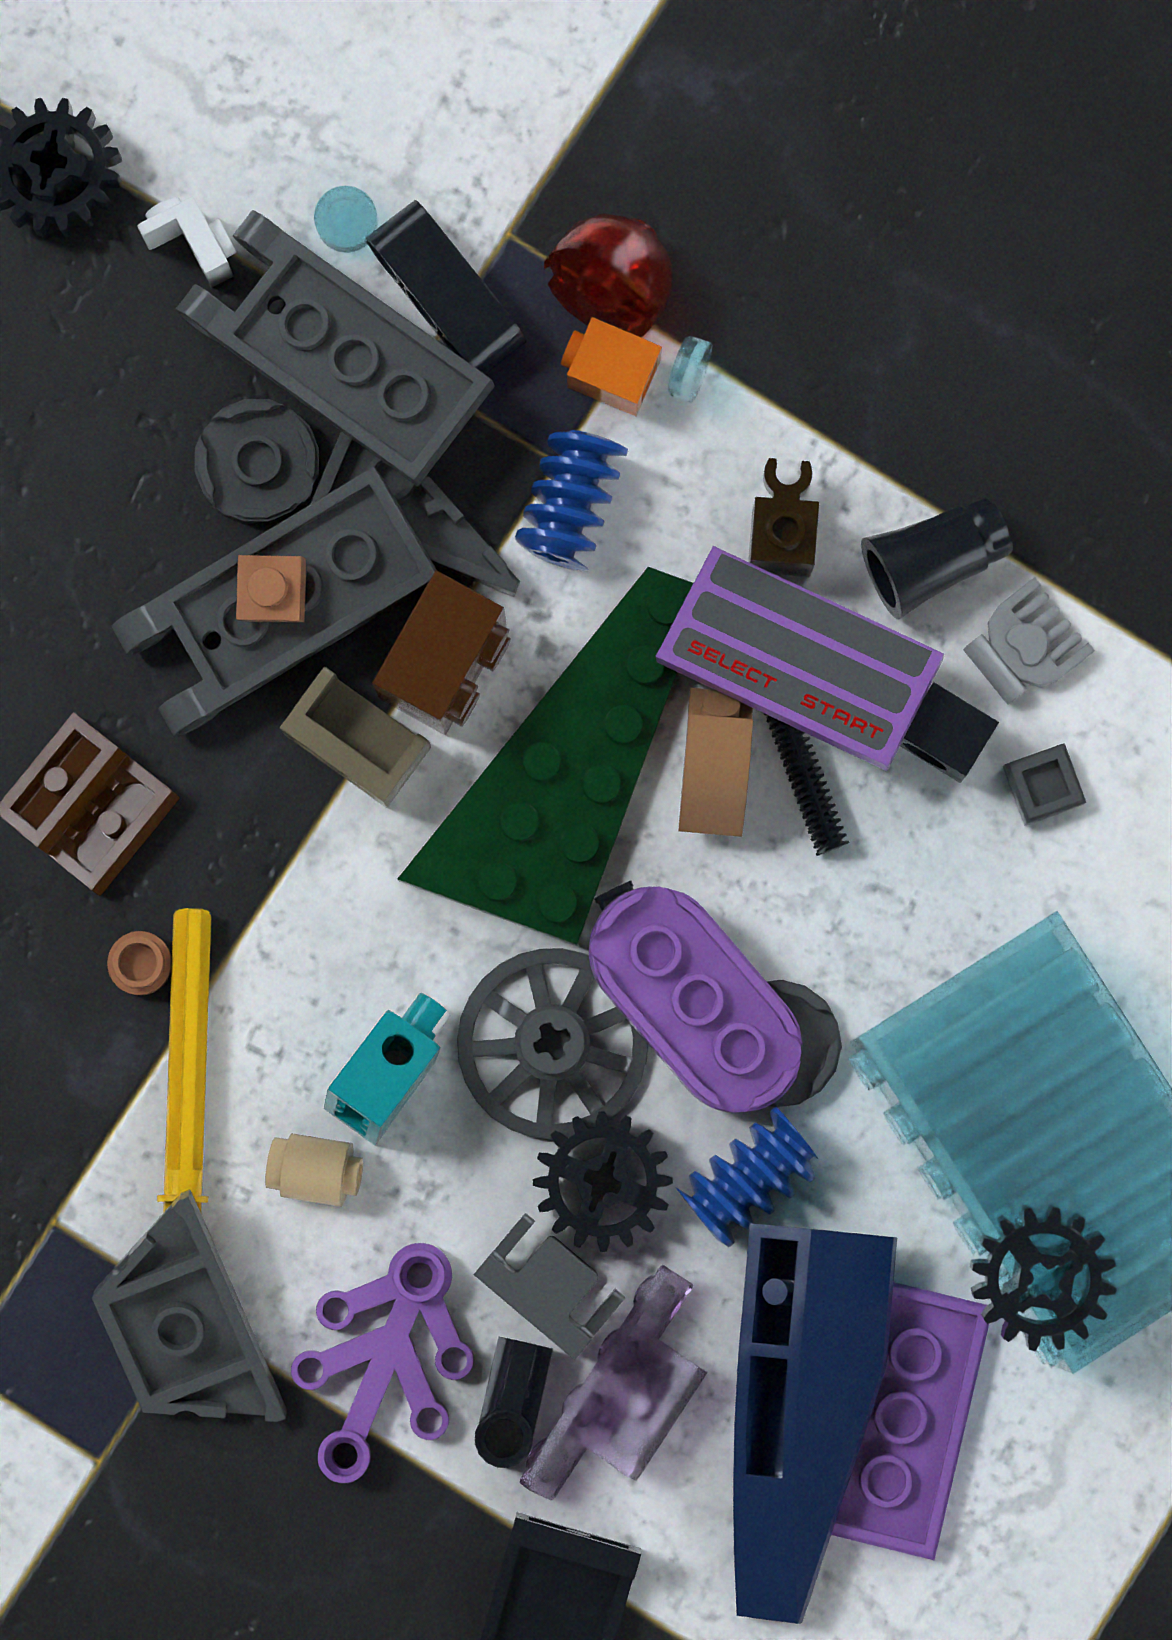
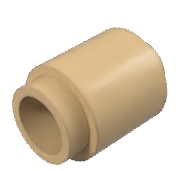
(313, 1169)

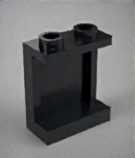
(560, 1584)

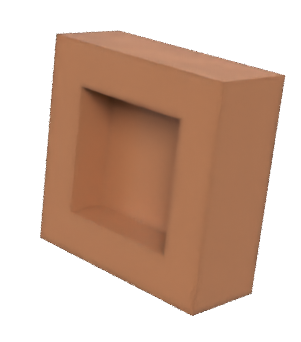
(271, 588)

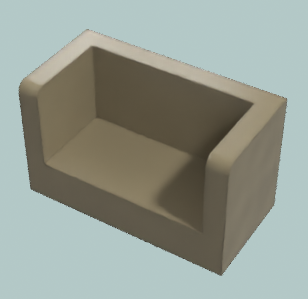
(355, 738)

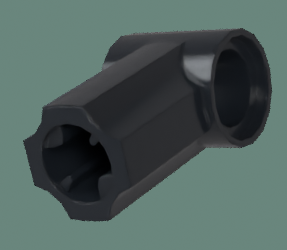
(513, 1394)

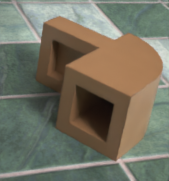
(715, 764)

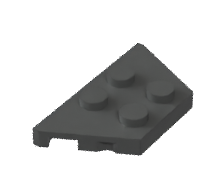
(184, 1325)

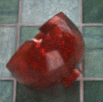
(612, 272)

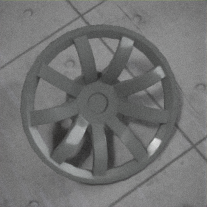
(548, 1043)

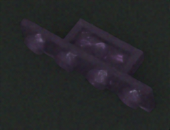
(626, 1398)

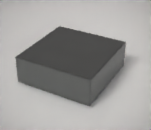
(1044, 784)

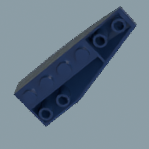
(803, 1402)

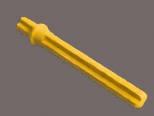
(187, 1056)

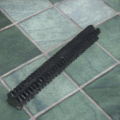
(807, 786)

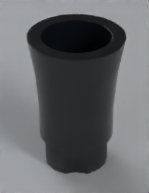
(934, 554)

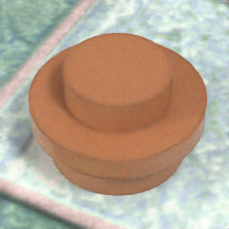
(139, 963)

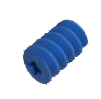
(569, 497)
(750, 1177)

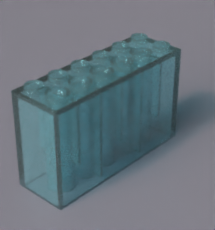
(1032, 1069)

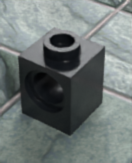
(948, 732)

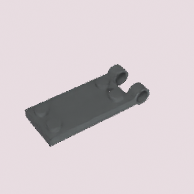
(343, 353)
(357, 568)

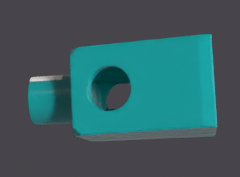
(369, 1087)

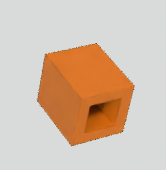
(611, 365)

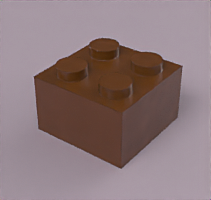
(442, 654)

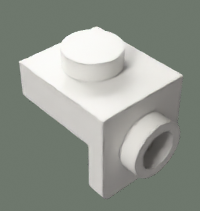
(207, 241)

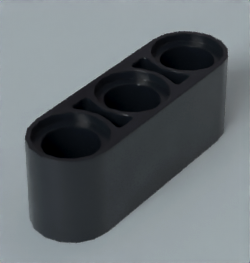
(445, 288)

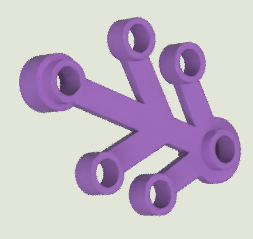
(389, 1351)

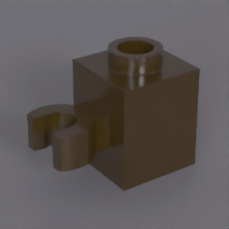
(784, 526)

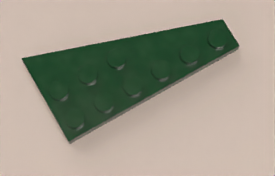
(553, 799)

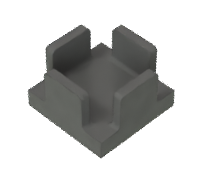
(548, 1288)

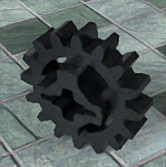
(78, 175)
(630, 1192)
(1070, 1261)

